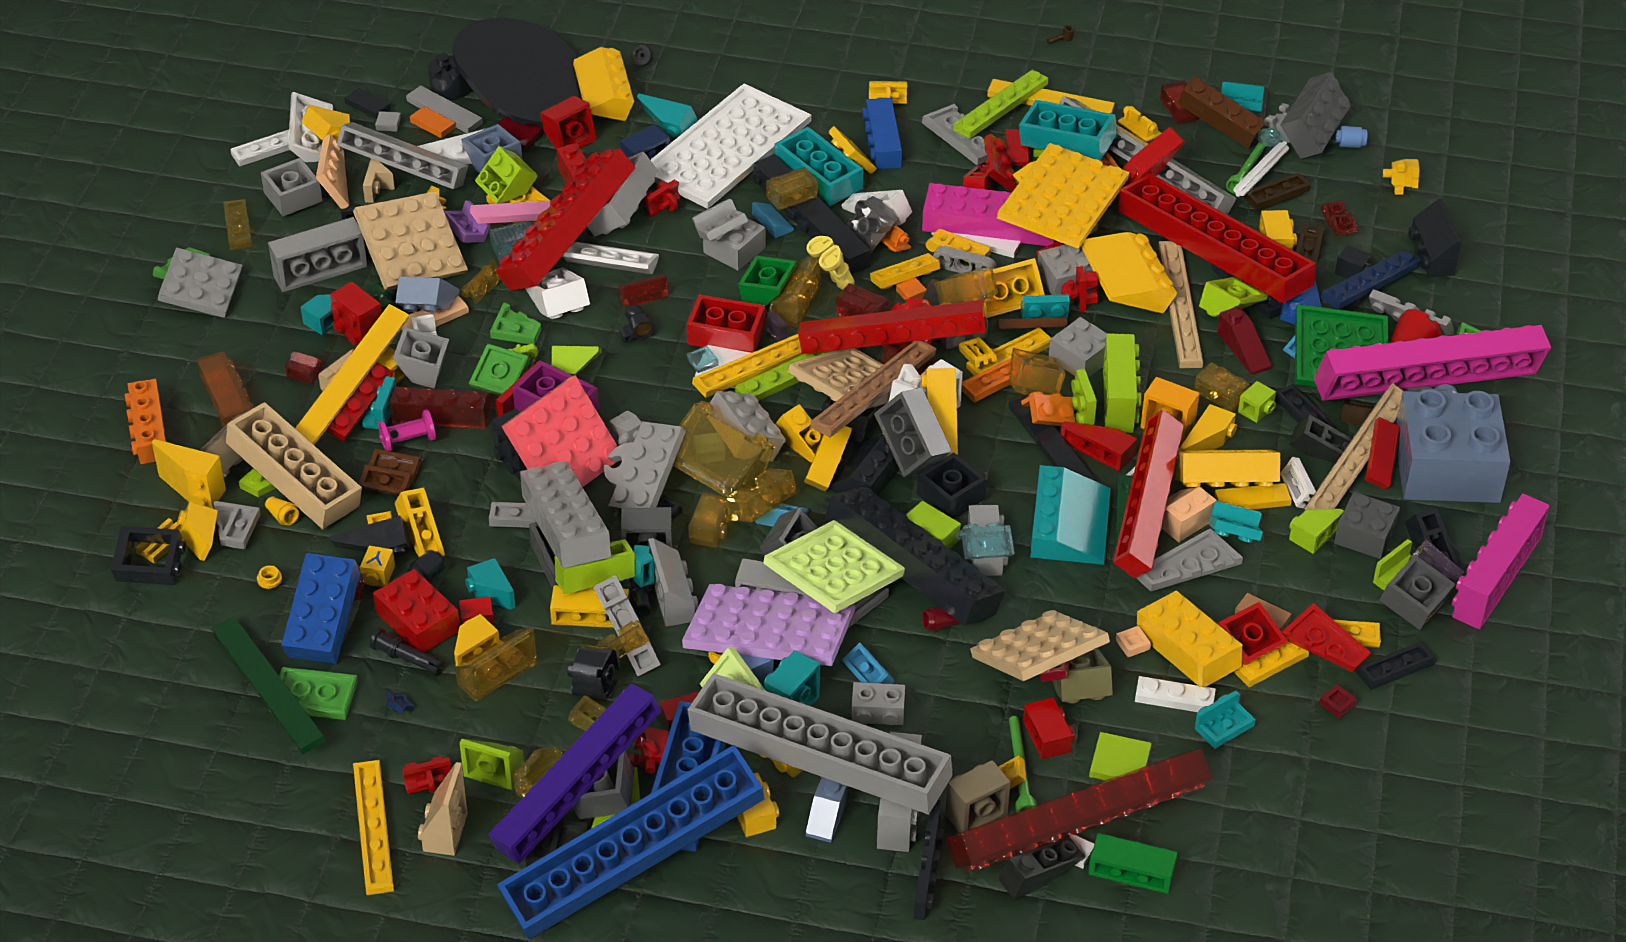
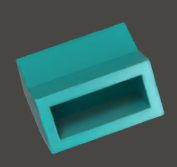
(643, 576)

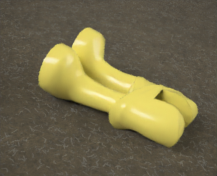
(831, 260)

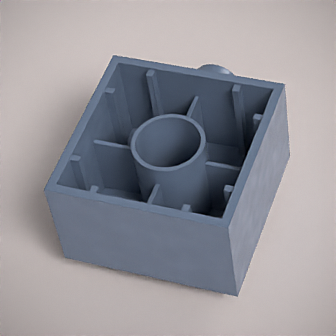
(1452, 446)

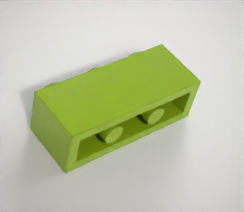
(592, 573)

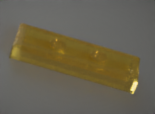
(237, 224)

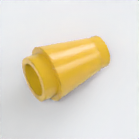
(283, 511)

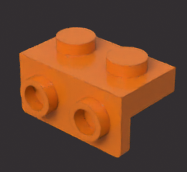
(1050, 409)

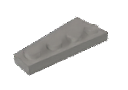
(942, 123)
(1385, 303)
(1190, 560)

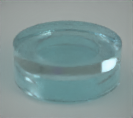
(1269, 137)

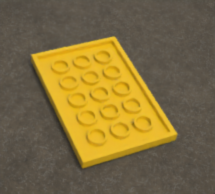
(1063, 195)

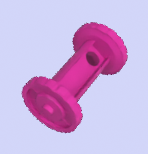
(407, 430)

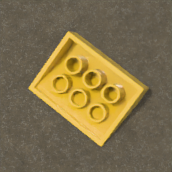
(1130, 271)

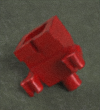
(651, 747)

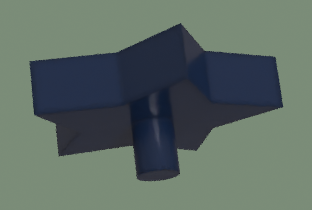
(398, 702)

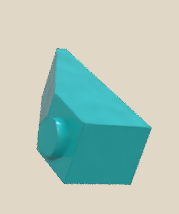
(669, 115)

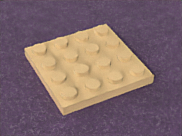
(410, 239)
(837, 372)
(1039, 645)

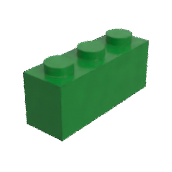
(1132, 863)

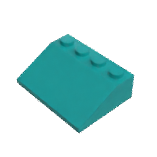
(1070, 517)

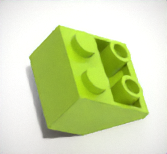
(505, 176)

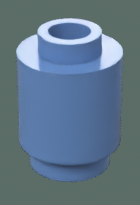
(1351, 137)

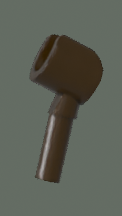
(1066, 35)

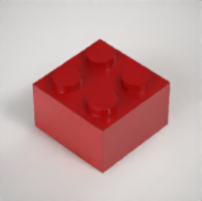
(354, 312)

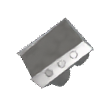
(871, 221)

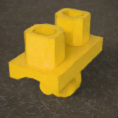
(889, 89)

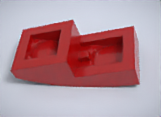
(1016, 151)

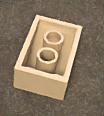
(445, 815)

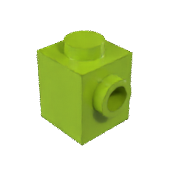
(1257, 402)

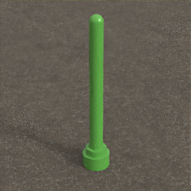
(1235, 179)
(1025, 800)

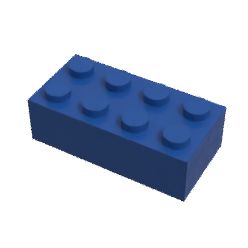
(321, 608)

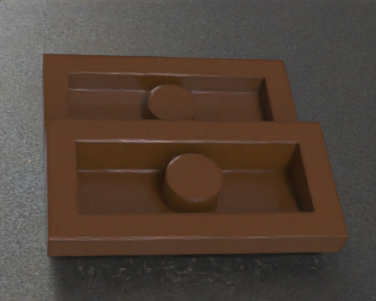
(390, 472)

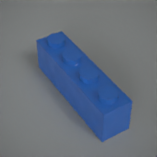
(882, 133)

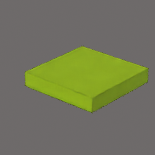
(1118, 756)

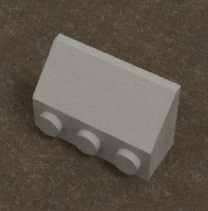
(671, 585)

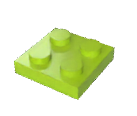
(1083, 398)

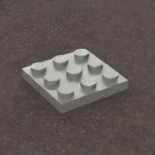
(200, 282)

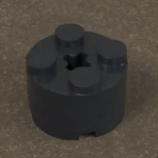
(446, 79)
(594, 672)

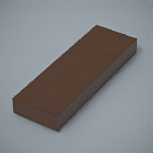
(1031, 322)

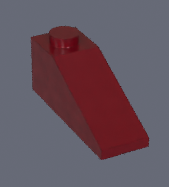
(1242, 339)

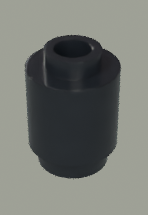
(428, 564)

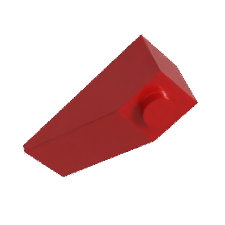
(1154, 155)
(978, 178)
(1101, 443)

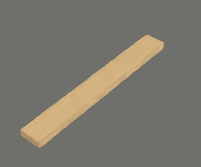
(1181, 307)
(1355, 454)

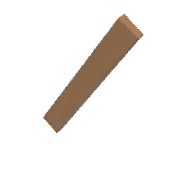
(870, 389)

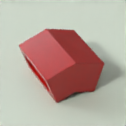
(473, 607)

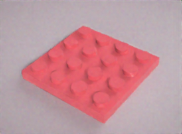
(563, 429)

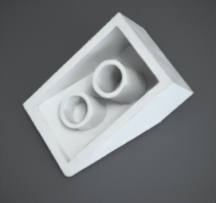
(559, 293)

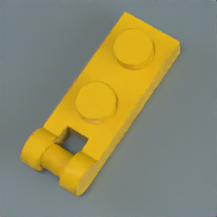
(948, 239)

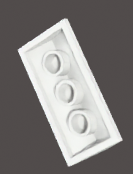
(301, 139)
(611, 257)

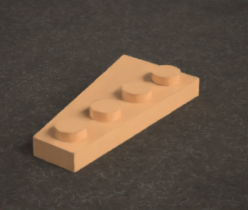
(332, 171)

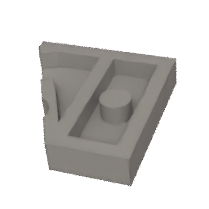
(235, 523)

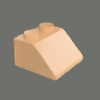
(1187, 512)

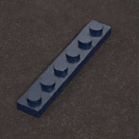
(1369, 279)

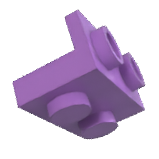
(465, 225)

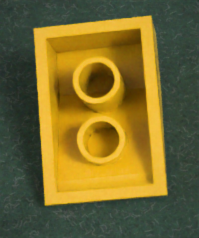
(190, 472)

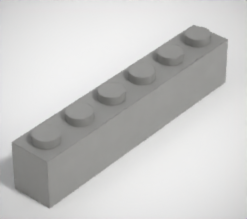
(402, 155)

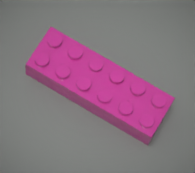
(973, 213)
(1499, 561)

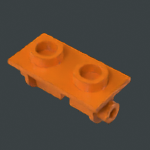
(896, 239)

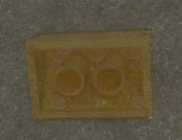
(798, 292)
(497, 664)

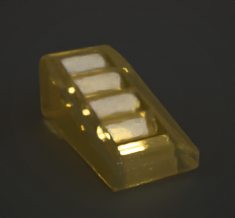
(586, 705)

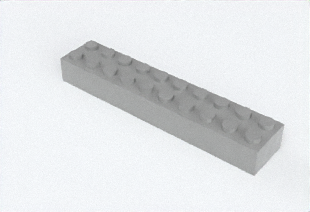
(821, 743)

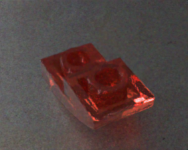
(1338, 218)

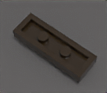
(1277, 191)

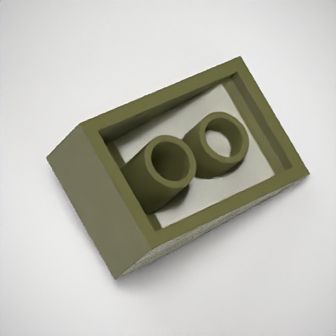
(1087, 678)

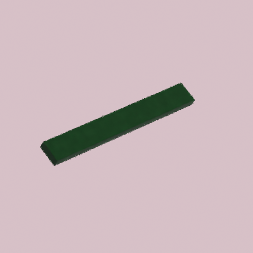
(268, 685)

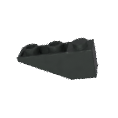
(1039, 866)

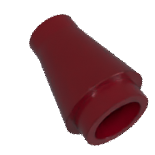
(937, 619)

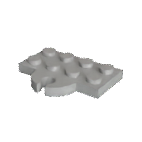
(643, 466)

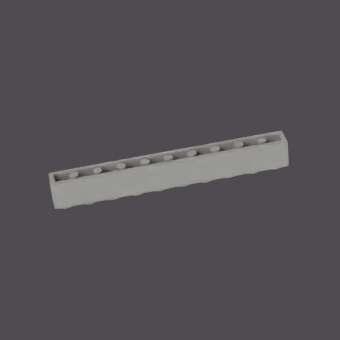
(1174, 173)

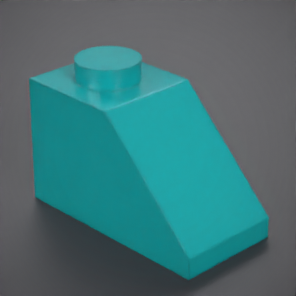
(318, 314)
(488, 580)

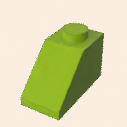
(1314, 528)

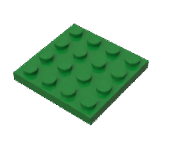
(1327, 329)

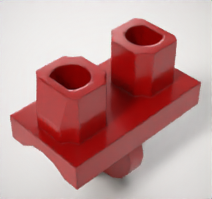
(663, 198)
(1078, 289)
(426, 774)

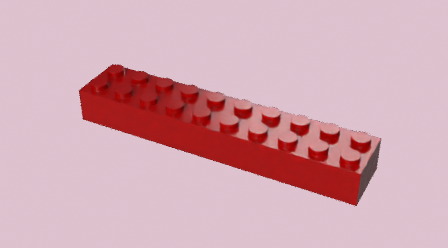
(1217, 238)

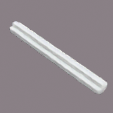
(1261, 169)

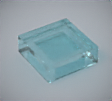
(702, 359)

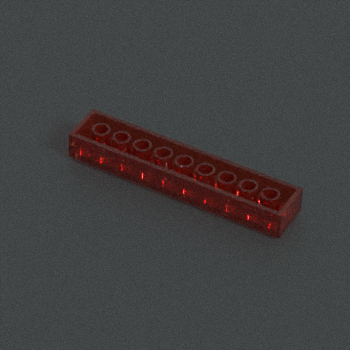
(1079, 810)

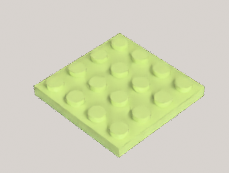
(834, 566)

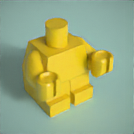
(1403, 174)

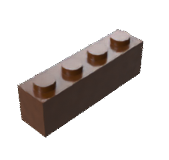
(1221, 112)

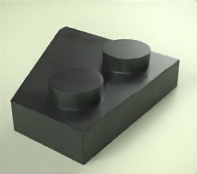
(558, 836)

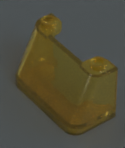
(720, 453)

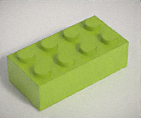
(1121, 382)

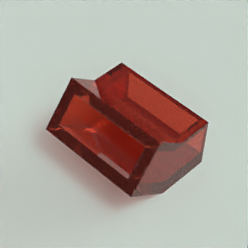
(303, 367)

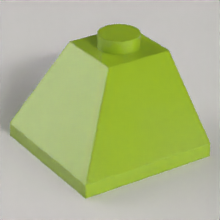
(1229, 294)
(574, 358)
(490, 762)

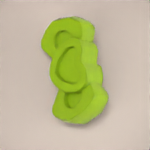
(529, 350)

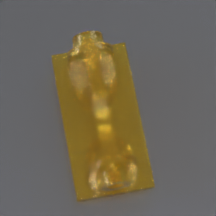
(481, 283)
(630, 638)

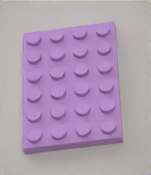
(766, 624)

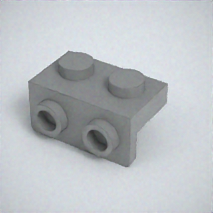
(719, 220)

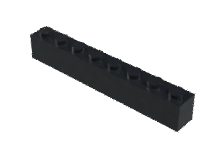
(816, 218)

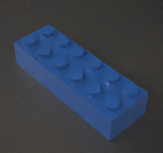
(684, 752)

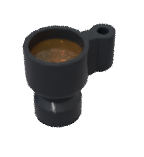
(639, 324)

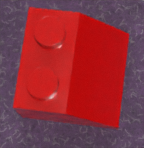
(569, 123)
(1255, 632)

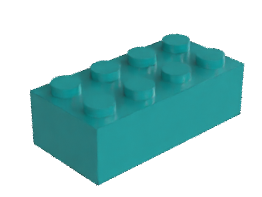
(1069, 127)
(834, 171)

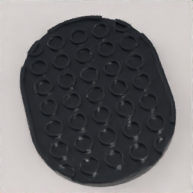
(516, 67)

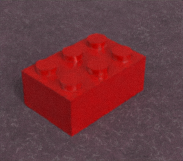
(725, 324)
(417, 611)

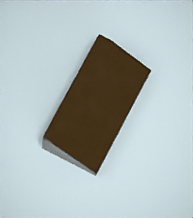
(1355, 412)

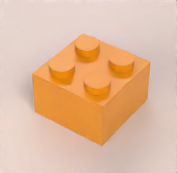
(1175, 400)

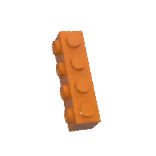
(146, 418)

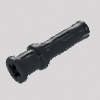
(397, 648)

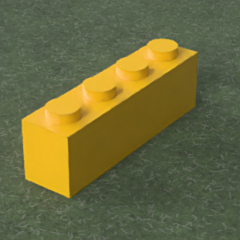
(941, 394)

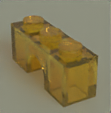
(771, 490)

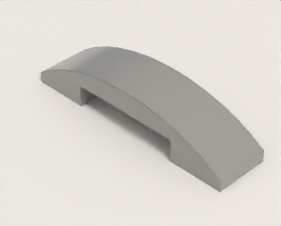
(620, 614)

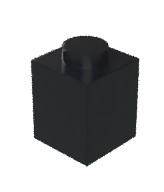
(1352, 262)

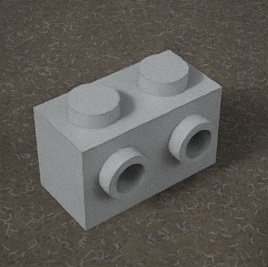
(874, 706)

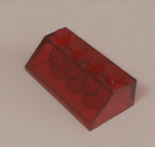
(446, 407)

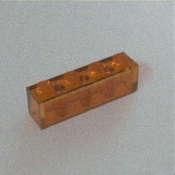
(223, 386)

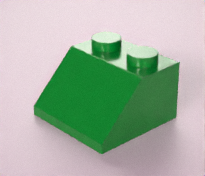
(765, 279)

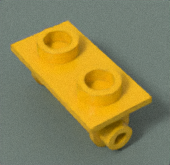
(1138, 125)

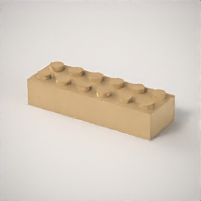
(293, 465)

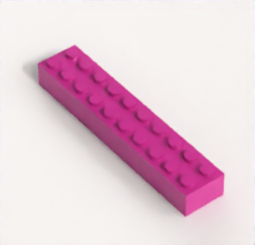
(1432, 362)

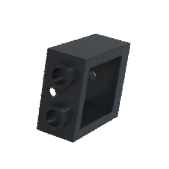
(144, 574)

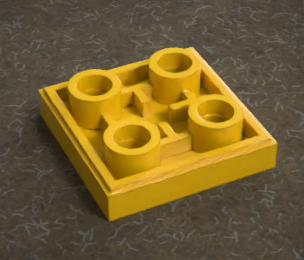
(851, 150)

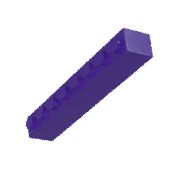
(574, 773)

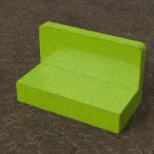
(1391, 564)

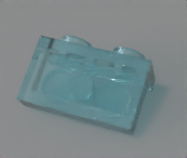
(986, 541)

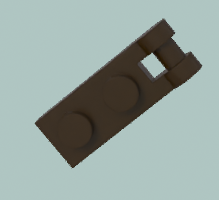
(1310, 241)

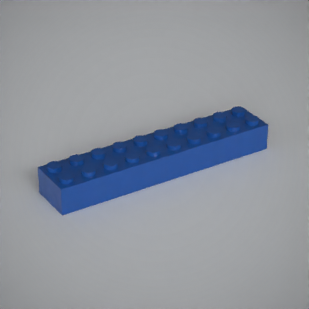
(631, 841)

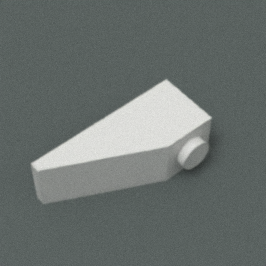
(894, 200)

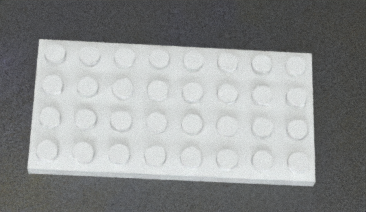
(726, 143)

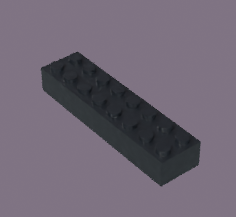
(927, 562)

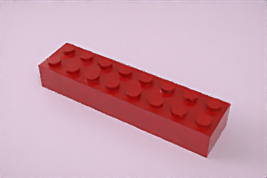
(564, 219)

